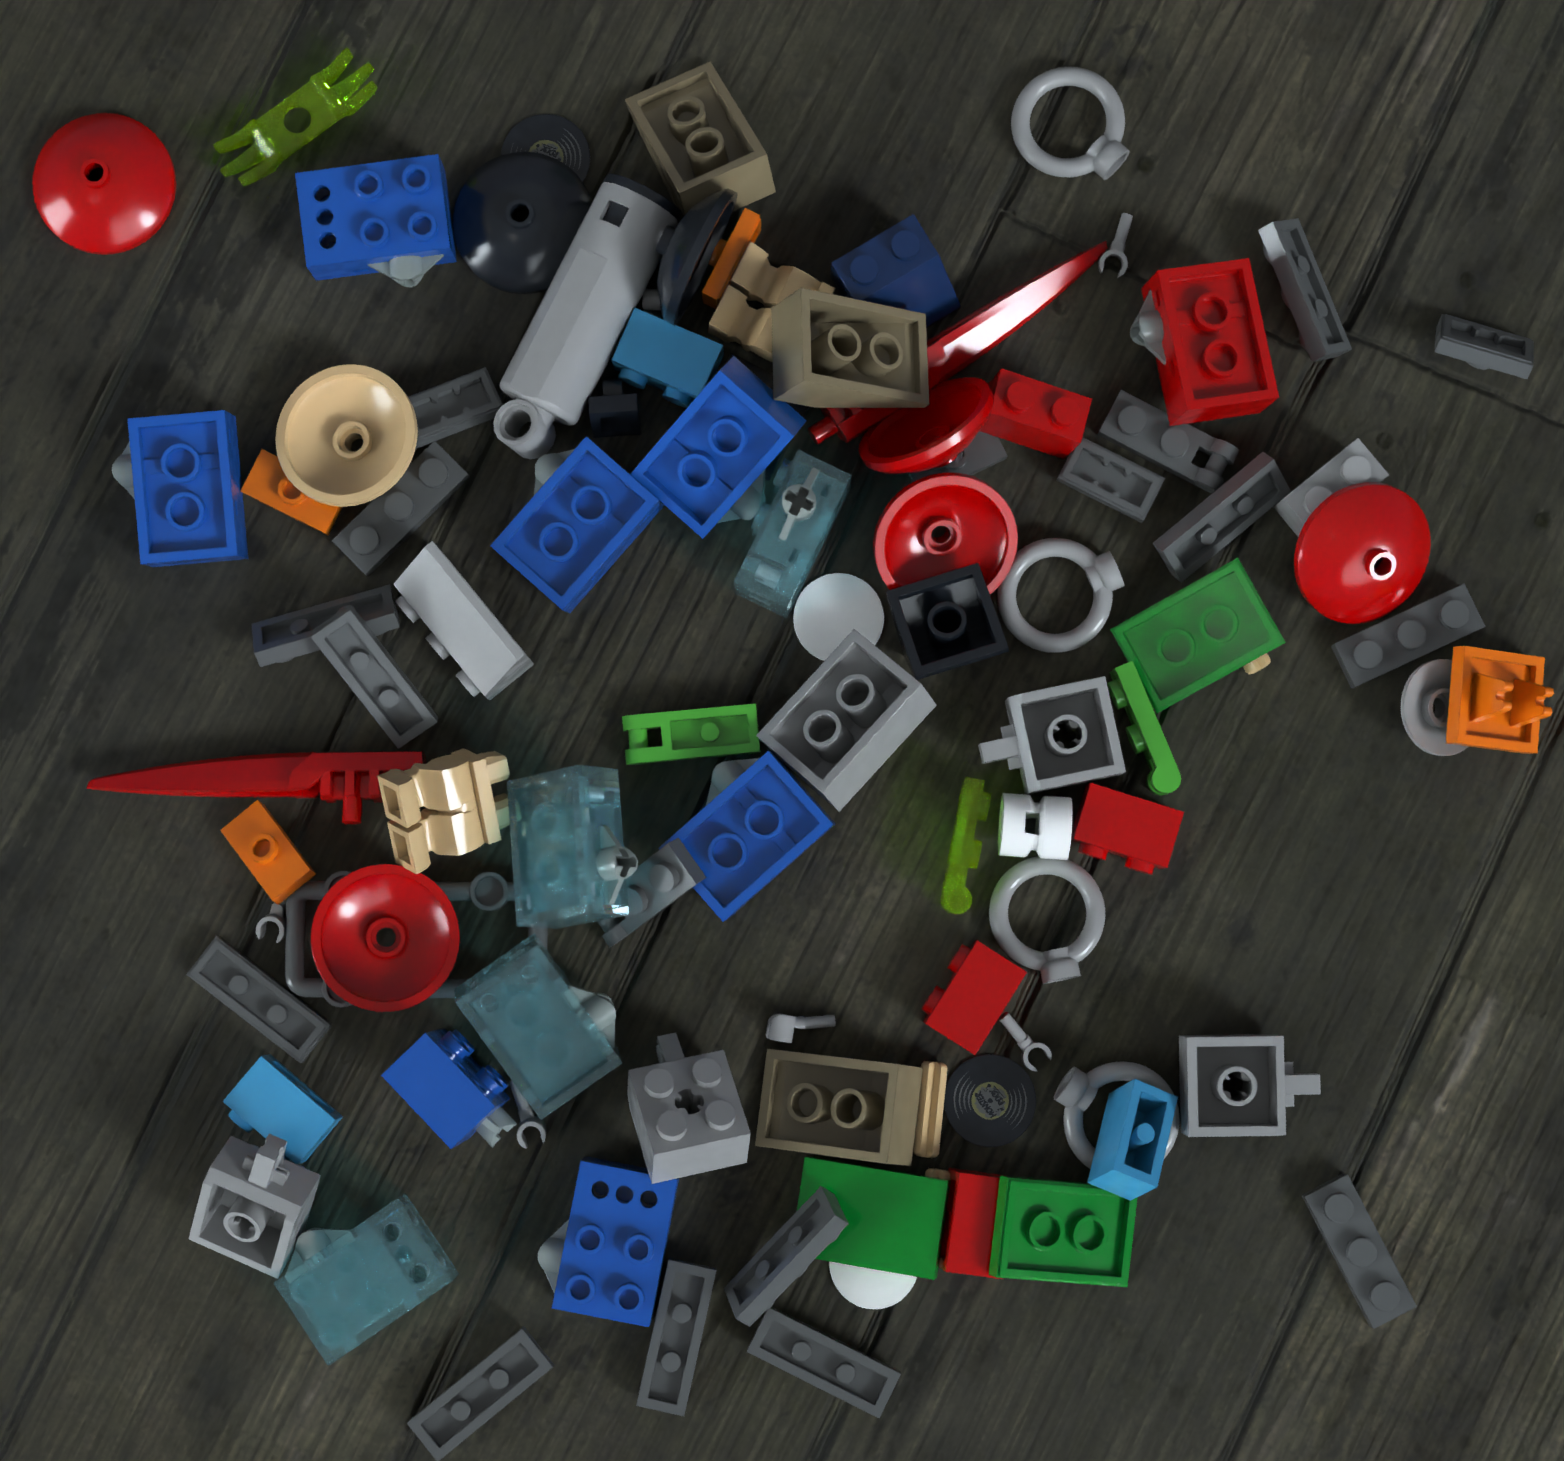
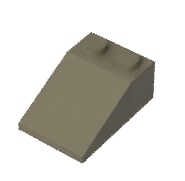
(701, 139)
(848, 353)
(839, 1107)

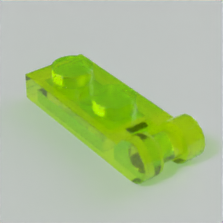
(964, 849)

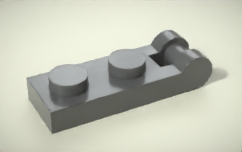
(1147, 434)
(653, 888)

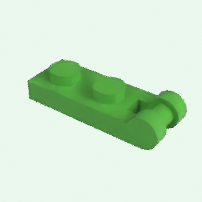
(1145, 731)
(693, 734)

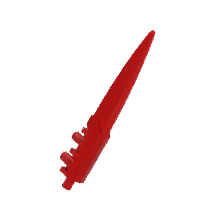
(968, 340)
(297, 775)

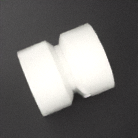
(1052, 826)

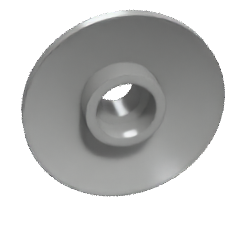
(1428, 729)

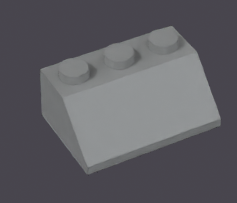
(460, 624)
(847, 719)

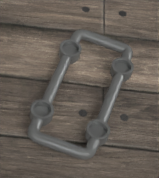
(487, 891)

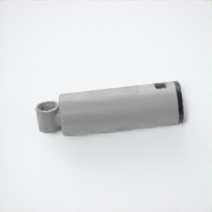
(583, 313)

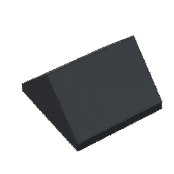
(946, 621)

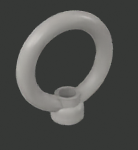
(1106, 152)
(1101, 574)
(1057, 963)
(1080, 1088)

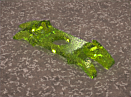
(315, 97)

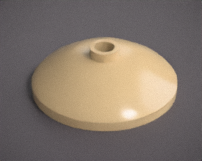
(325, 420)

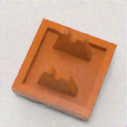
(1496, 700)

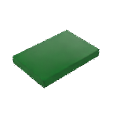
(1198, 635)
(891, 1216)
(1061, 1232)

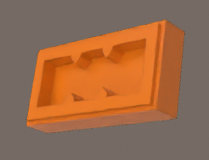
(728, 256)
(271, 487)
(268, 852)

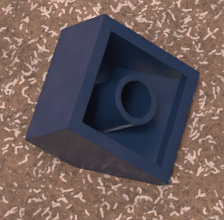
(899, 272)

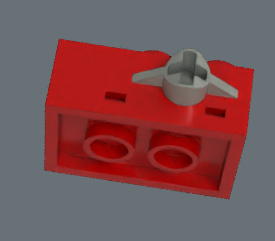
(1207, 341)

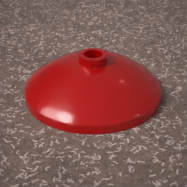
(121, 206)
(929, 435)
(976, 524)
(1344, 542)
(379, 975)

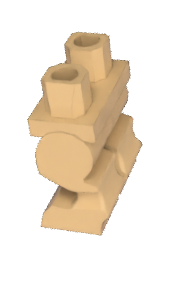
(761, 282)
(457, 804)

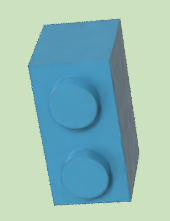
(666, 358)
(282, 1105)
(1132, 1139)

